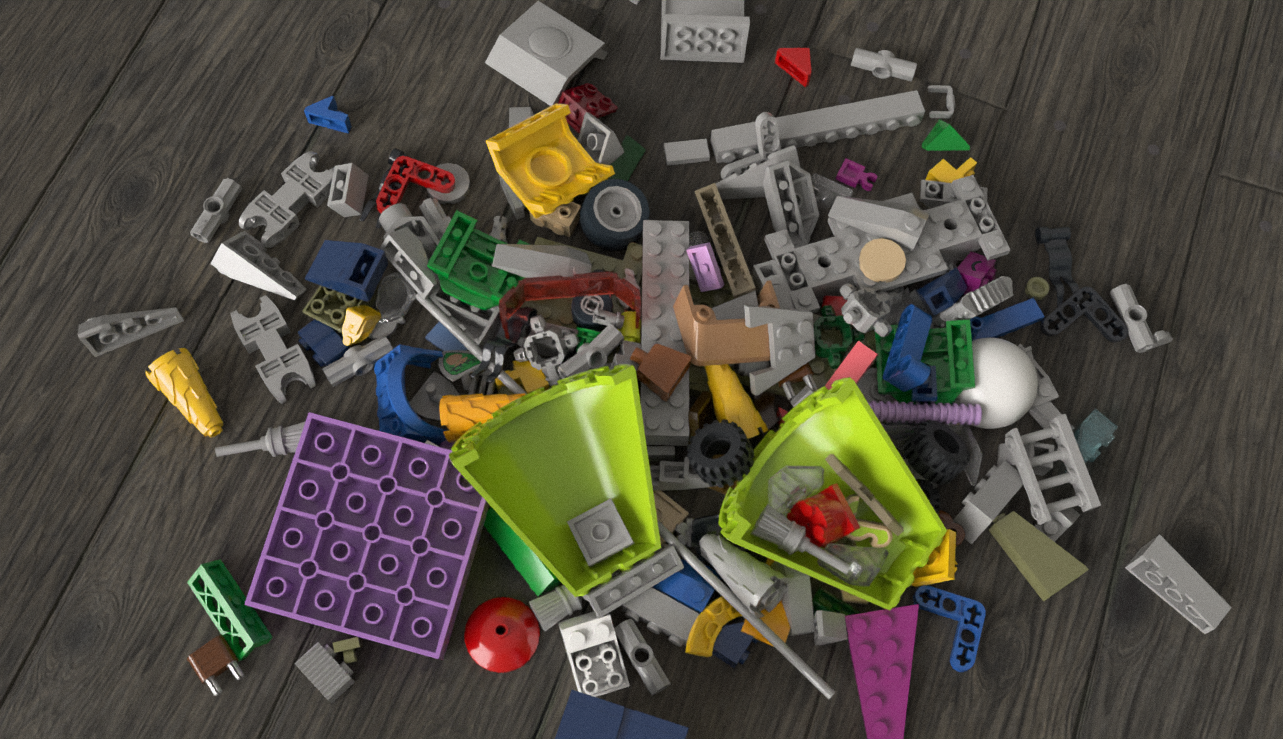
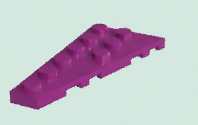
(882, 664)

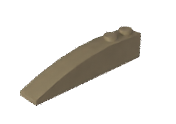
(725, 240)

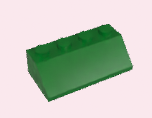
(524, 559)

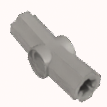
(435, 216)
(599, 348)

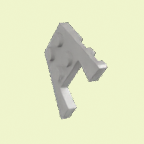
(789, 342)

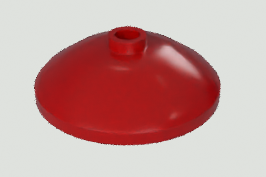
(505, 651)

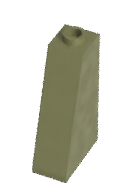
(1035, 555)

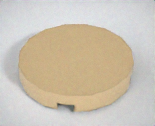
(882, 260)

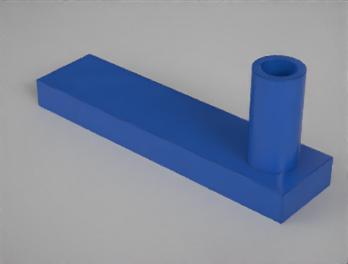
(1006, 320)

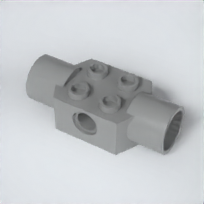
(399, 217)

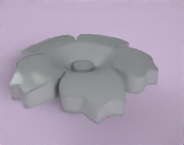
(685, 532)

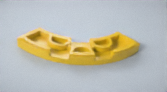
(708, 625)

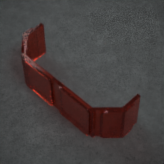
(564, 287)

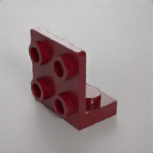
(585, 99)

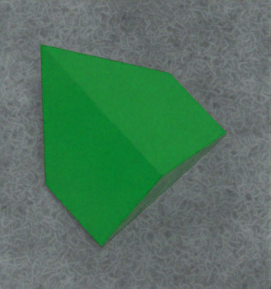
(944, 137)

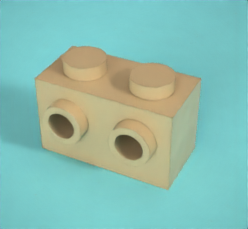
(562, 220)

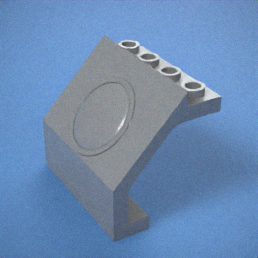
(544, 52)

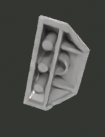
(791, 201)

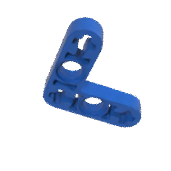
(961, 615)

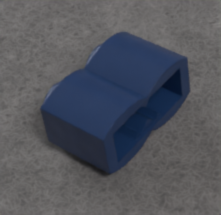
(322, 342)

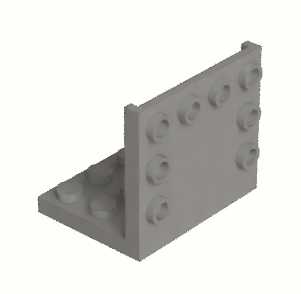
(704, 30)

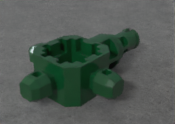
(834, 352)

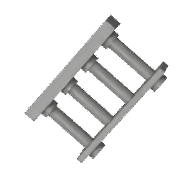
(1068, 453)

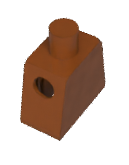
(661, 369)

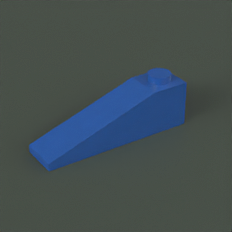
(688, 587)

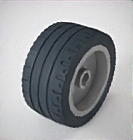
(614, 214)

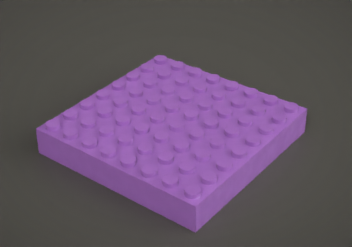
(371, 538)

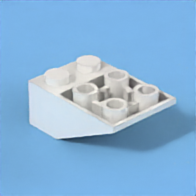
(594, 654)

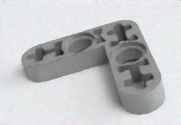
(762, 135)

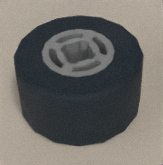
(583, 315)

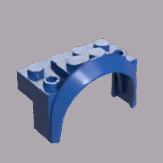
(394, 410)

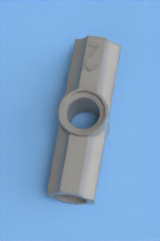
(883, 64)
(210, 220)
(1137, 329)
(357, 360)
(649, 671)

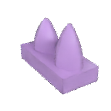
(705, 267)

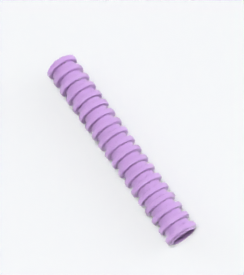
(917, 412)

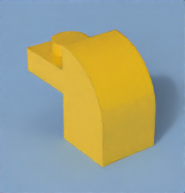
(946, 173)
(527, 376)

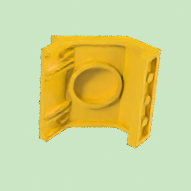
(545, 161)

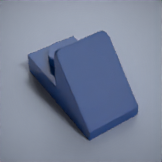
(325, 115)

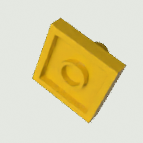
(940, 563)

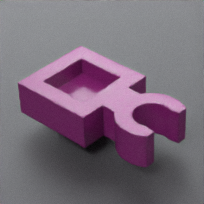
(853, 174)

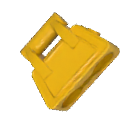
(359, 323)

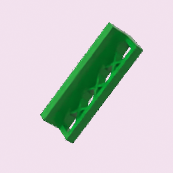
(231, 601)

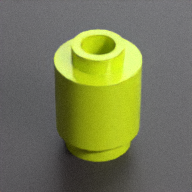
(628, 328)

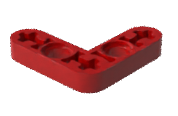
(411, 175)

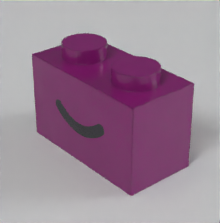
(976, 271)

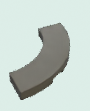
(867, 496)

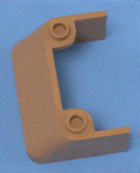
(722, 341)

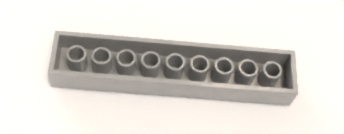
(663, 276)

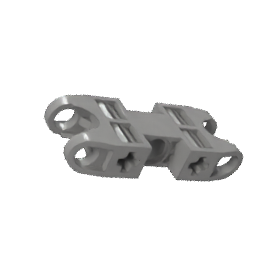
(280, 209)
(281, 364)

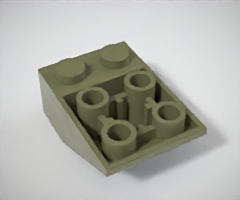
(331, 306)

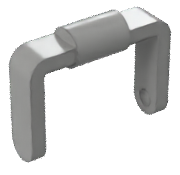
(950, 100)

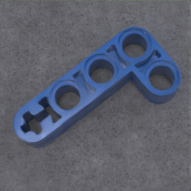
(904, 365)

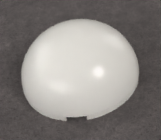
(1003, 382)

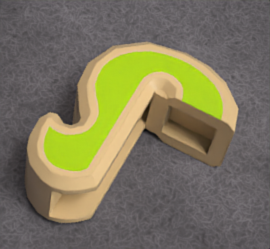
(879, 532)

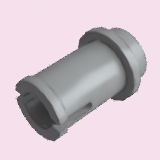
(608, 318)

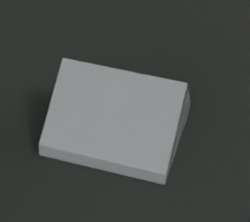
(599, 140)

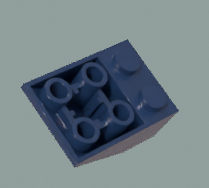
(348, 268)

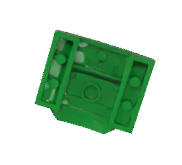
(465, 264)
(947, 350)

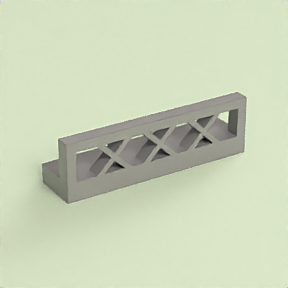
(634, 581)

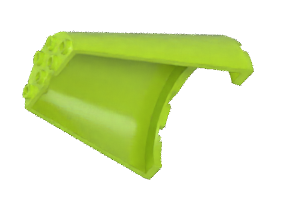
(841, 425)
(560, 457)

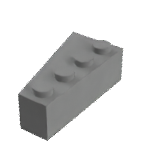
(1178, 584)

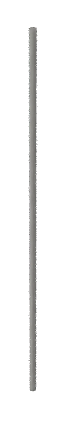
(687, 555)

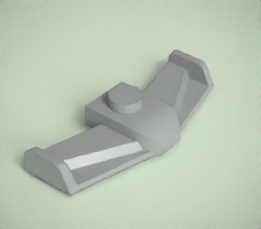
(1042, 408)

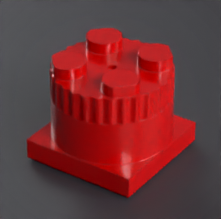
(825, 516)

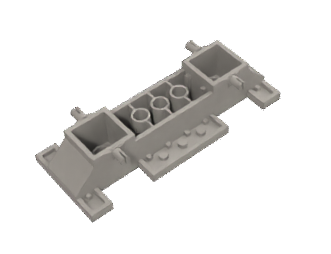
(934, 253)

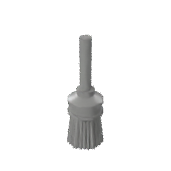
(277, 442)
(792, 537)
(555, 606)

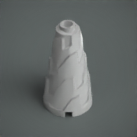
(749, 579)

